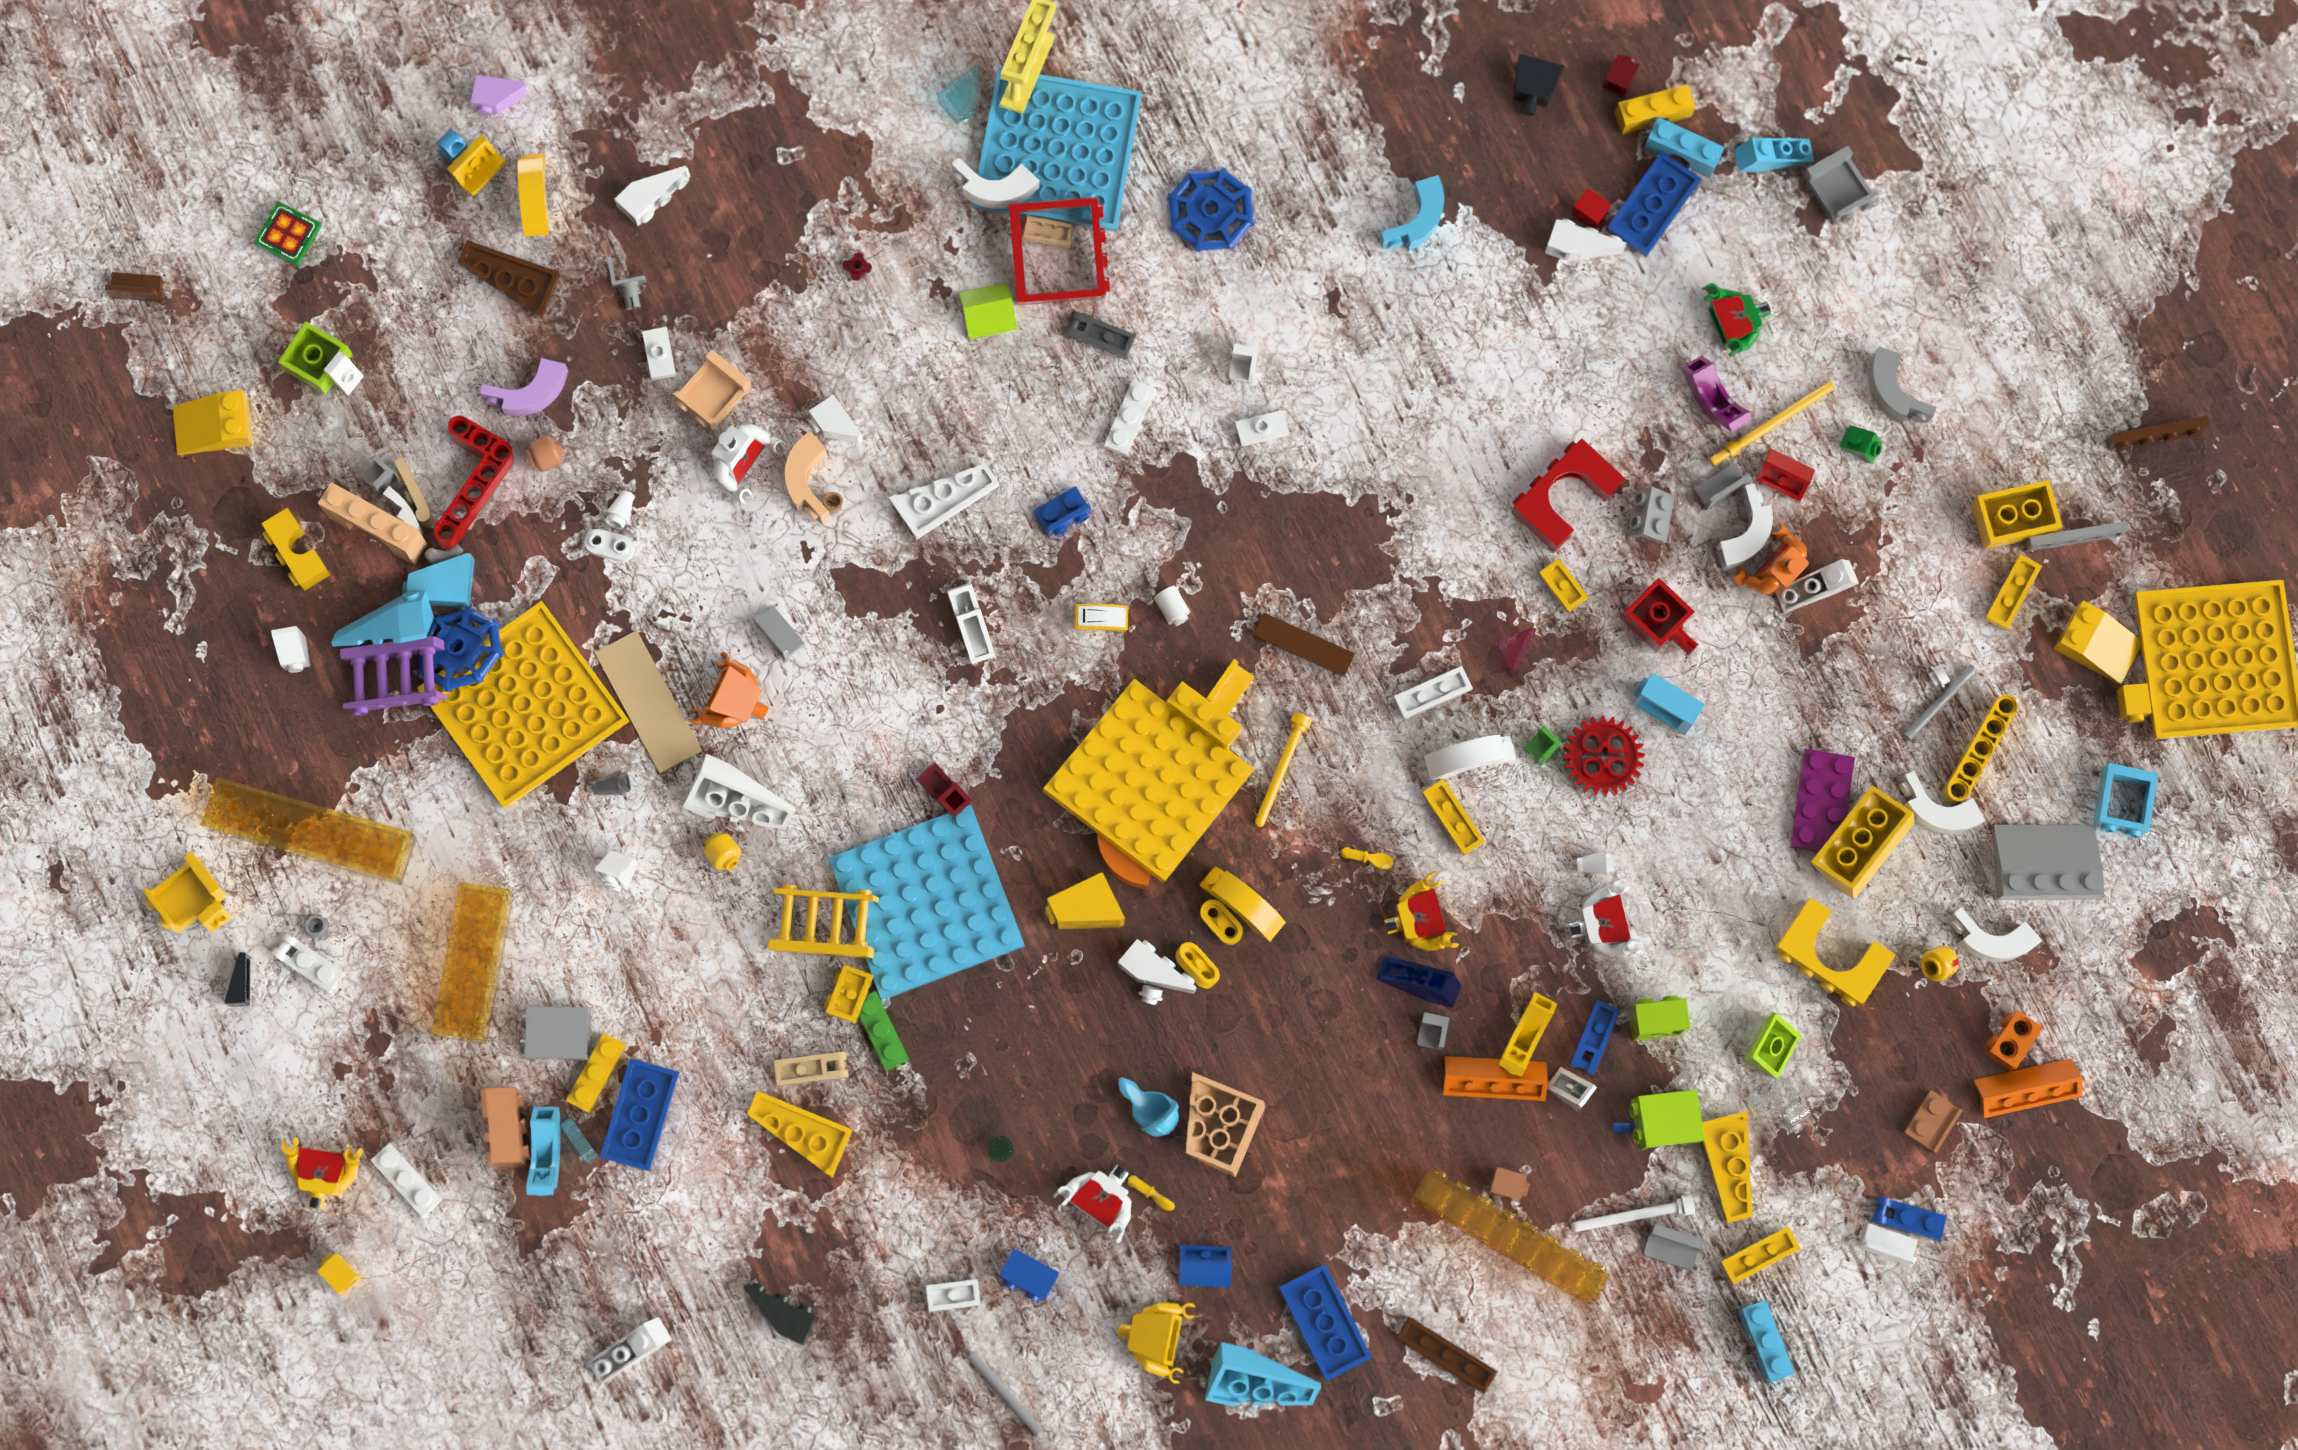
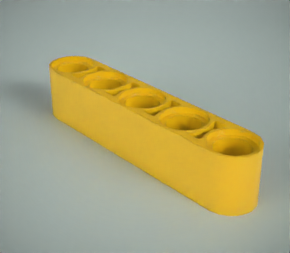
(1987, 741)

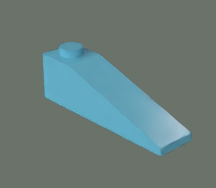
(401, 619)
(1249, 1377)

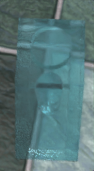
(961, 96)

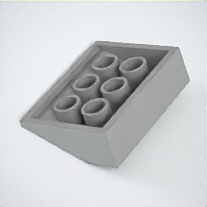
(2047, 862)

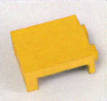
(184, 894)

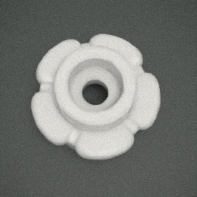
(1938, 676)
(1151, 994)

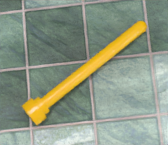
(1299, 724)

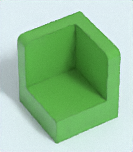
(1542, 745)

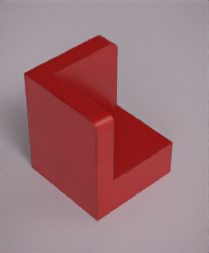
(1591, 208)

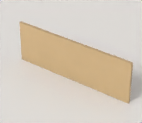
(648, 702)

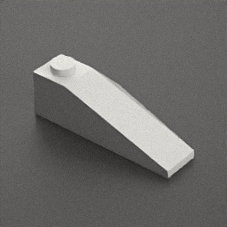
(729, 793)

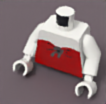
(736, 455)
(1605, 923)
(1101, 1198)

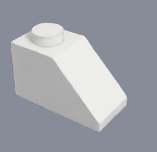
(834, 421)
(291, 649)

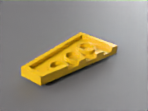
(805, 1132)
(1729, 1163)

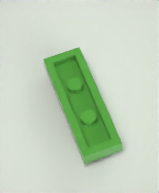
(882, 1032)

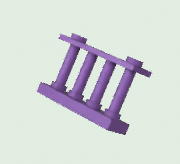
(380, 654)

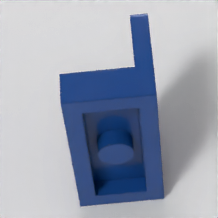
(1205, 1266)

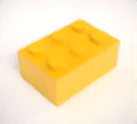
(2016, 514)

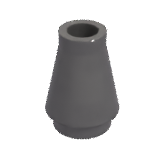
(612, 784)

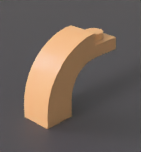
(800, 462)

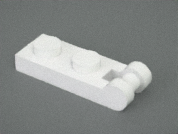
(309, 963)

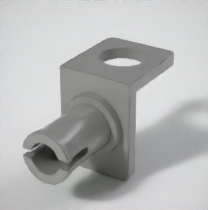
(628, 286)

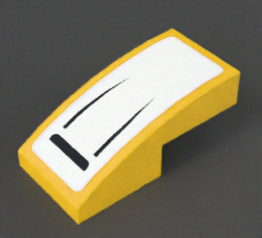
(1101, 617)

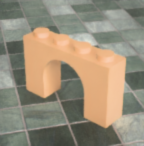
(351, 510)

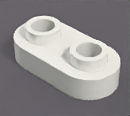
(609, 544)

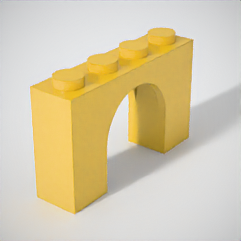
(1798, 948)

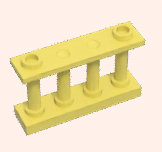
(1027, 55)

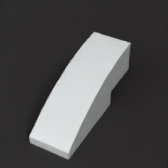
(971, 623)

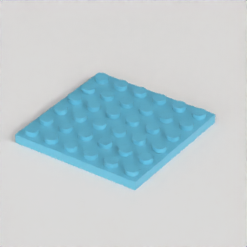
(1069, 138)
(936, 902)

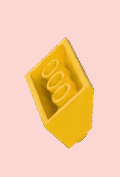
(1863, 841)

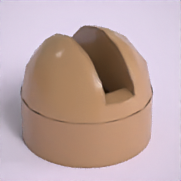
(835, 500)

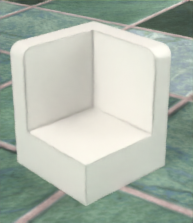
(1243, 363)

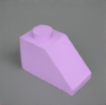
(495, 94)

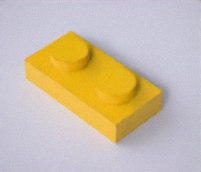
(1563, 585)

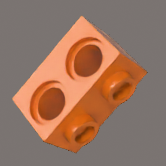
(2017, 1043)

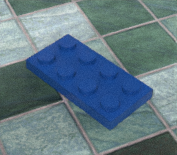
(1653, 204)
(639, 1115)
(1325, 1322)

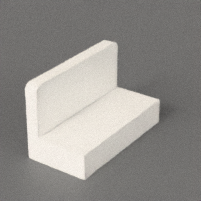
(1889, 1244)

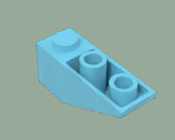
(1772, 154)

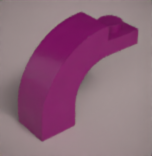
(1713, 397)

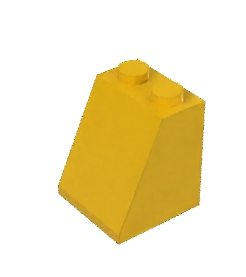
(1085, 906)

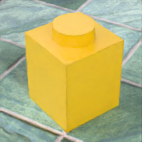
(2134, 702)
(338, 1273)

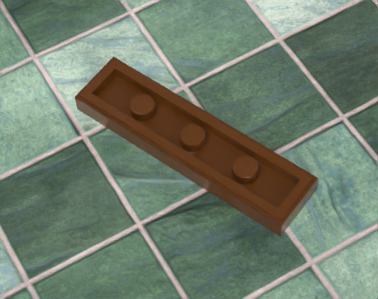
(1304, 644)
(1446, 1355)

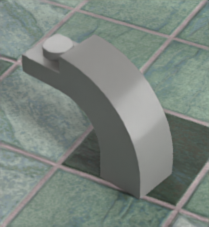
(1888, 393)

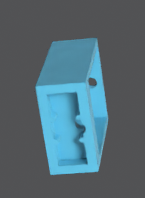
(1667, 703)
(2128, 775)

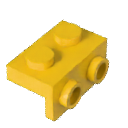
(476, 165)

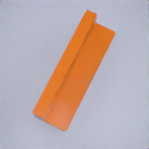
(1489, 1080)
(2029, 1087)

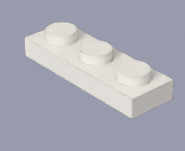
(1129, 418)
(1432, 693)
(406, 1180)

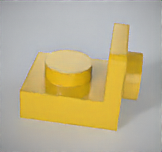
(214, 916)

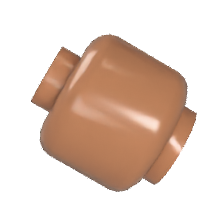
(545, 453)

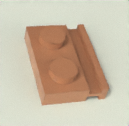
(1932, 1121)

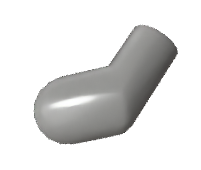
(436, 556)

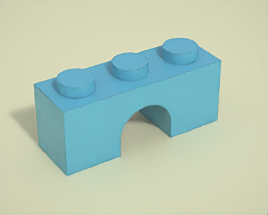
(1672, 139)
(1768, 1343)

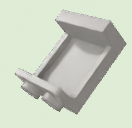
(1839, 186)
(556, 1033)

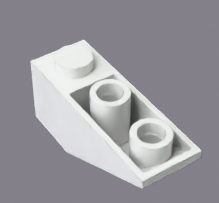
(645, 195)
(1577, 243)
(1818, 585)
(616, 871)
(1148, 968)
(629, 1350)

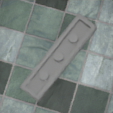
(2076, 536)

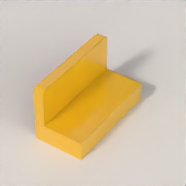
(1230, 687)

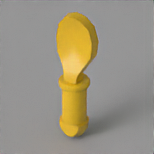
(1378, 860)
(1147, 1190)

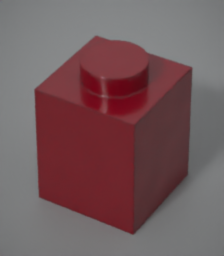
(1620, 75)

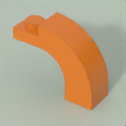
(1121, 865)

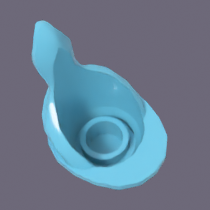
(1151, 1110)

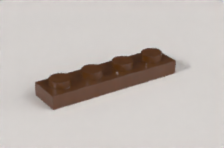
(2148, 435)

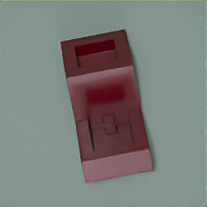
(943, 790)

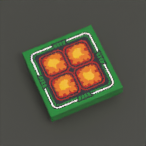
(287, 233)

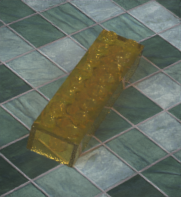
(308, 831)
(1510, 1237)

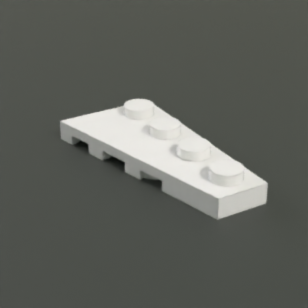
(937, 502)

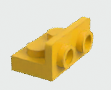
(848, 993)

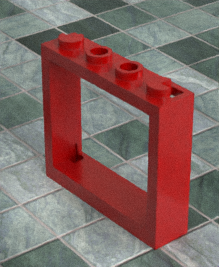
(1101, 259)

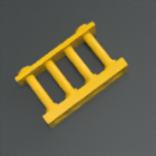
(809, 943)

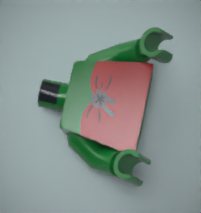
(1735, 317)

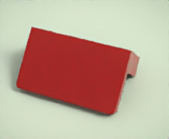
(1785, 475)

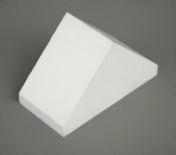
(1571, 1088)

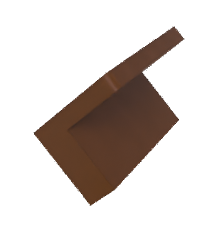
(135, 287)

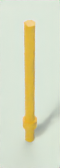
(1733, 448)

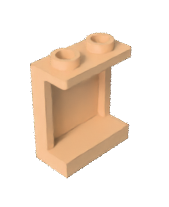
(712, 391)

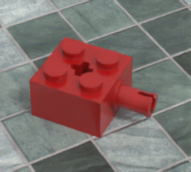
(1669, 626)

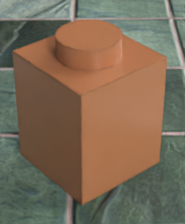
(1508, 1185)

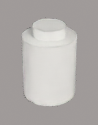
(1172, 606)

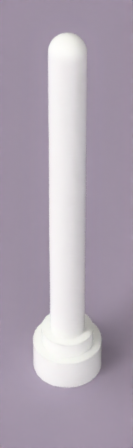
(1683, 1205)

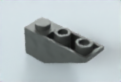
(787, 1319)

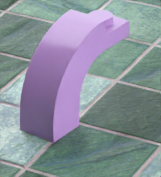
(533, 397)

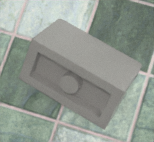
(1721, 486)
(778, 632)
(1672, 1247)

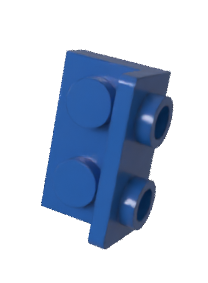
(1062, 512)

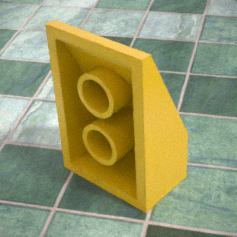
(213, 423)
(2098, 642)

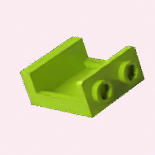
(1667, 1119)

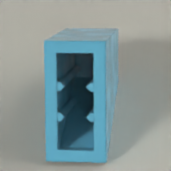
(445, 582)

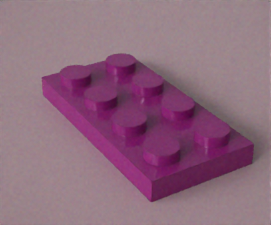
(1821, 798)

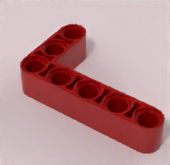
(475, 482)

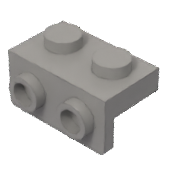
(1651, 514)

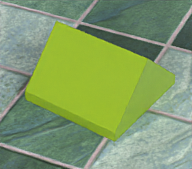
(988, 310)
(1772, 1045)

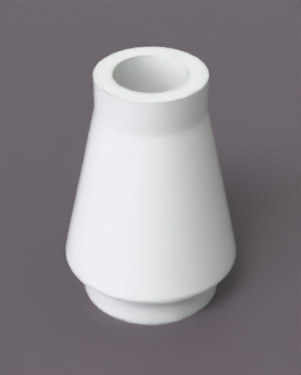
(620, 510)
(1596, 863)

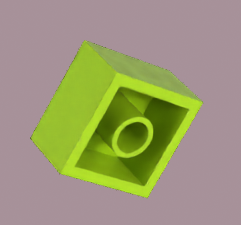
(310, 354)
(1659, 1019)

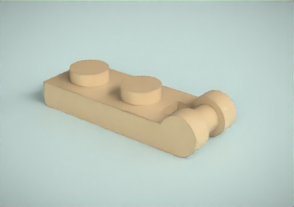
(413, 493)
(810, 1069)

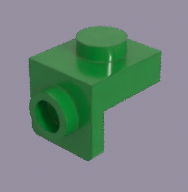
(1861, 443)

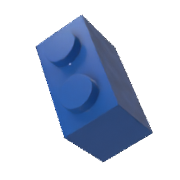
(1029, 1276)

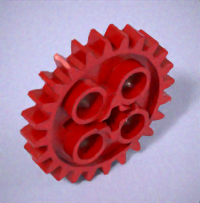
(1605, 779)

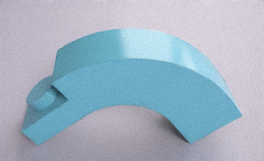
(1430, 200)
(544, 1151)

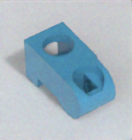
(451, 146)

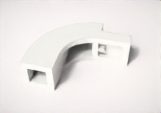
(996, 193)
(1744, 548)
(1469, 755)
(1936, 817)
(1993, 947)

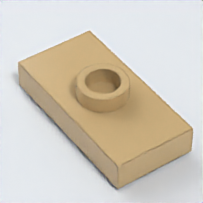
(1047, 232)

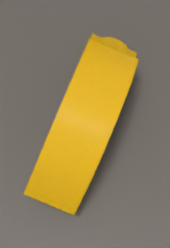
(533, 194)
(1244, 902)
(1527, 1034)

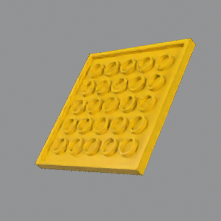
(2218, 659)
(531, 710)
(1148, 780)

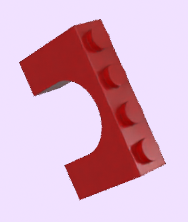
(1578, 463)

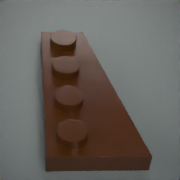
(514, 277)

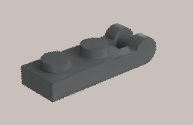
(1100, 334)

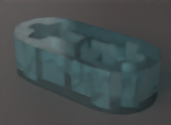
(579, 1140)

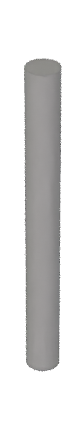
(1940, 702)
(1006, 1395)

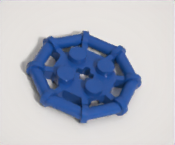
(1210, 223)
(472, 649)

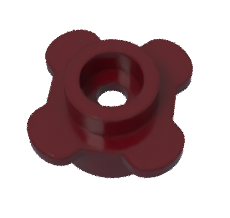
(857, 274)

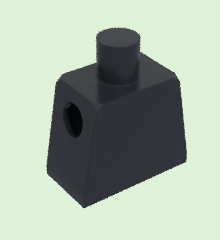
(1535, 82)

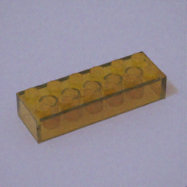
(473, 963)

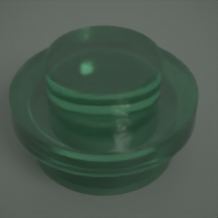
(1000, 1148)

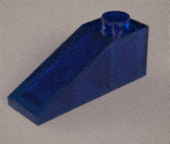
(1420, 981)

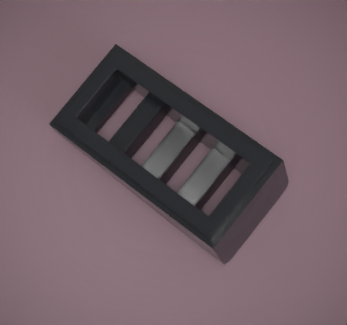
(239, 987)

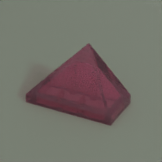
(1514, 649)

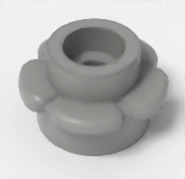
(310, 923)

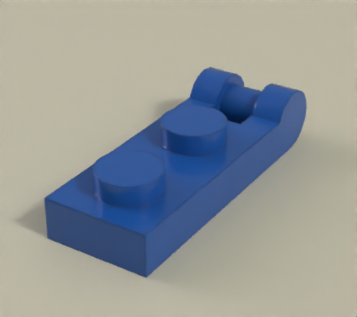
(1595, 1036)
(1909, 1218)

